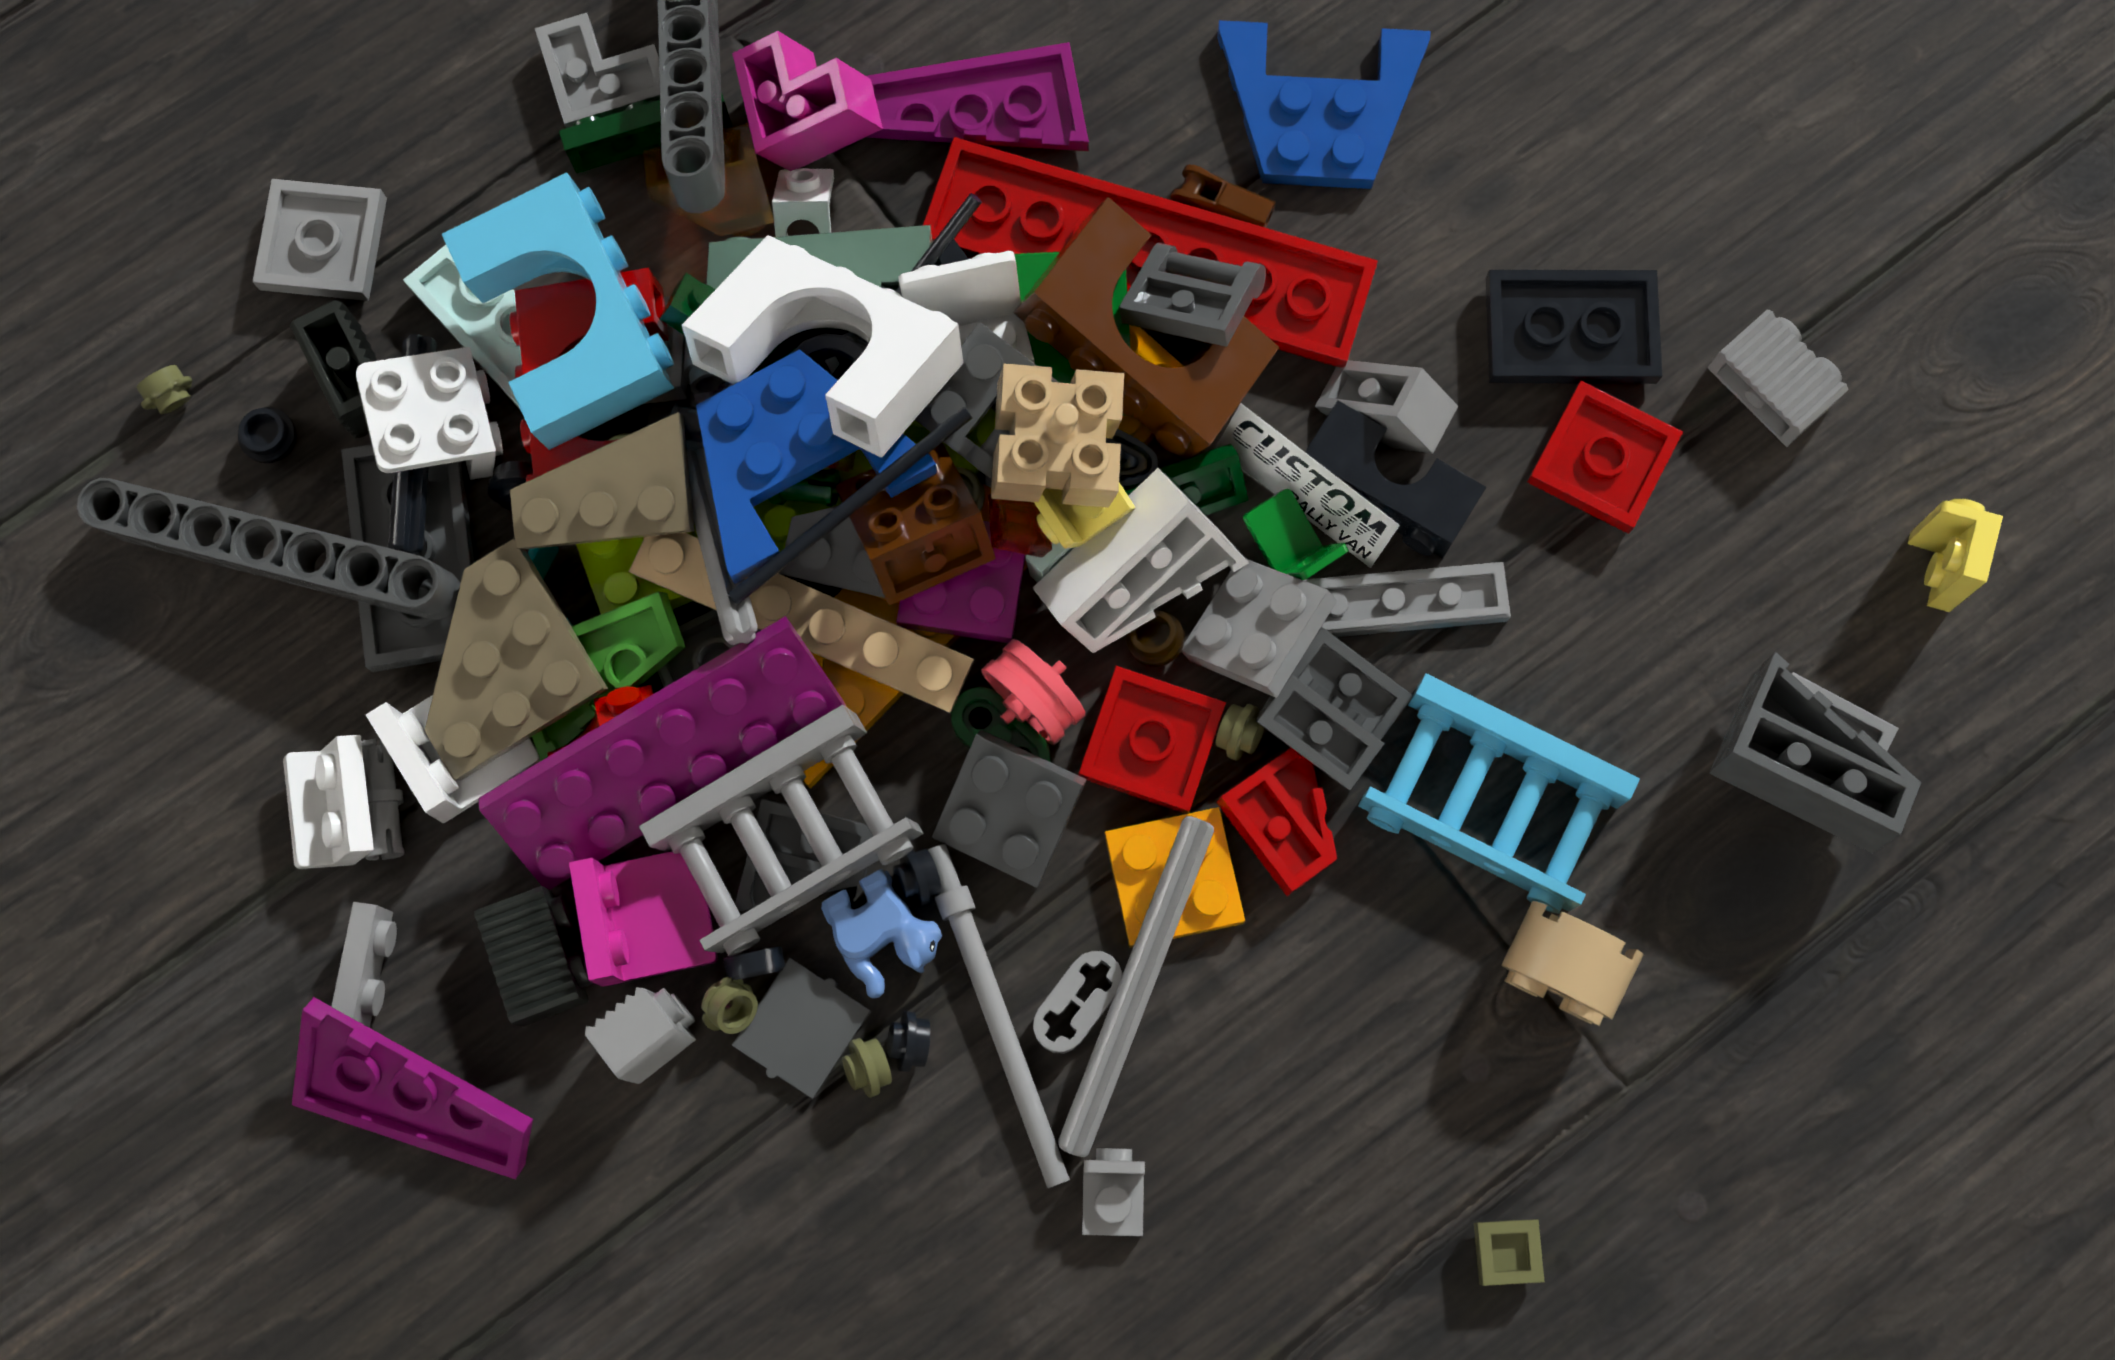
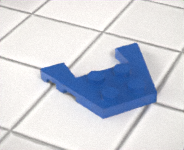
(1320, 127)
(770, 437)

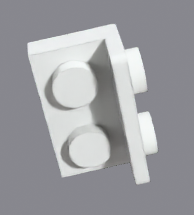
(328, 804)

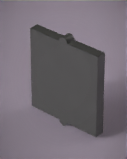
(801, 1028)

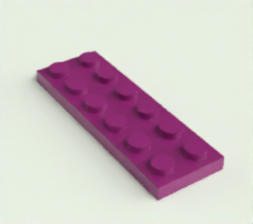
(659, 753)

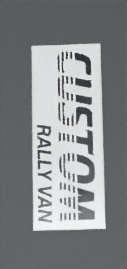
(1321, 494)

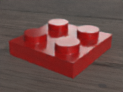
(1605, 457)
(1152, 740)

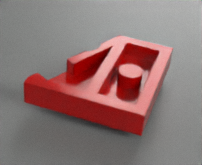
(1283, 820)

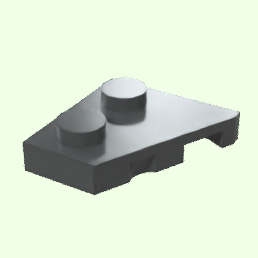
(795, 851)

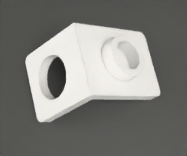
(802, 196)

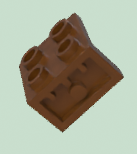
(920, 533)

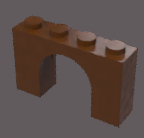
(1075, 316)

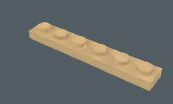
(823, 623)

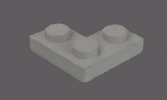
(585, 81)

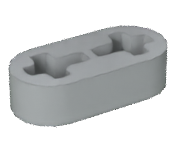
(1066, 992)

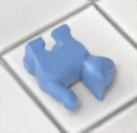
(874, 925)

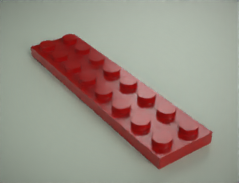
(1027, 206)

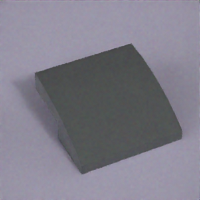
(1335, 709)

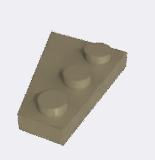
(610, 494)

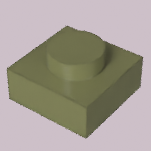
(1508, 1252)

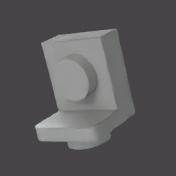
(1113, 1194)

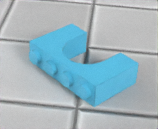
(617, 359)

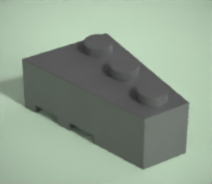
(1812, 763)

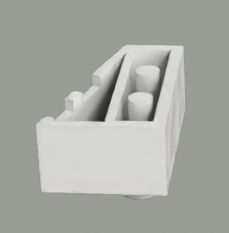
(1136, 565)

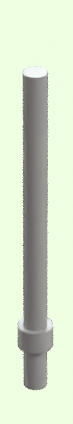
(956, 906)

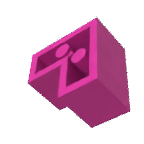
(802, 108)

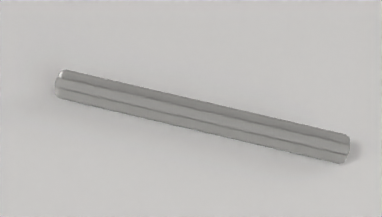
(1135, 986)

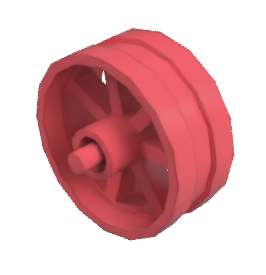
(1033, 691)

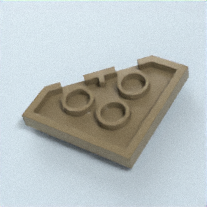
(505, 664)

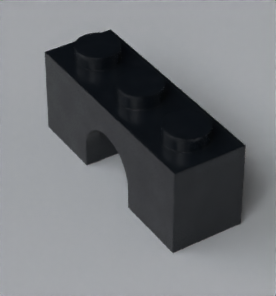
(1427, 510)

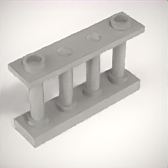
(732, 800)

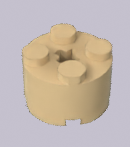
(1572, 962)

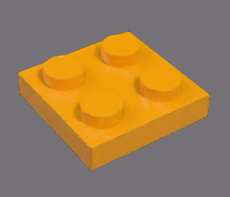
(1138, 860)

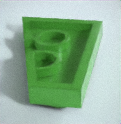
(626, 650)

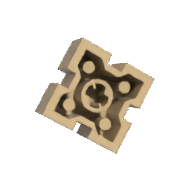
(1057, 435)

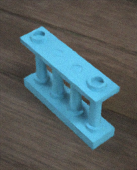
(1544, 762)

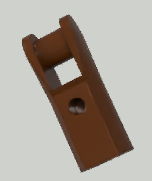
(1230, 199)

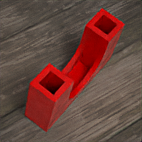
(550, 324)

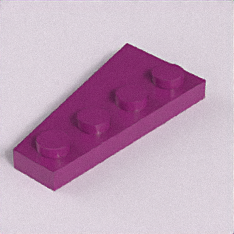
(989, 100)
(391, 1091)

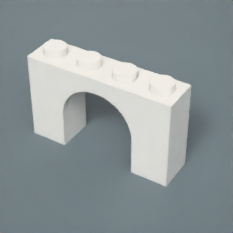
(789, 291)

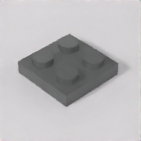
(1009, 808)

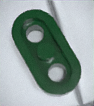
(989, 701)

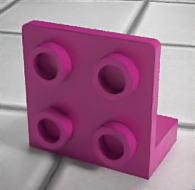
(640, 918)

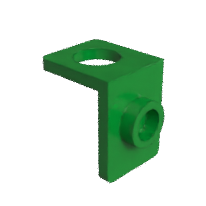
(1288, 537)

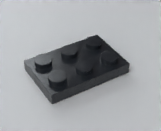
(1573, 326)

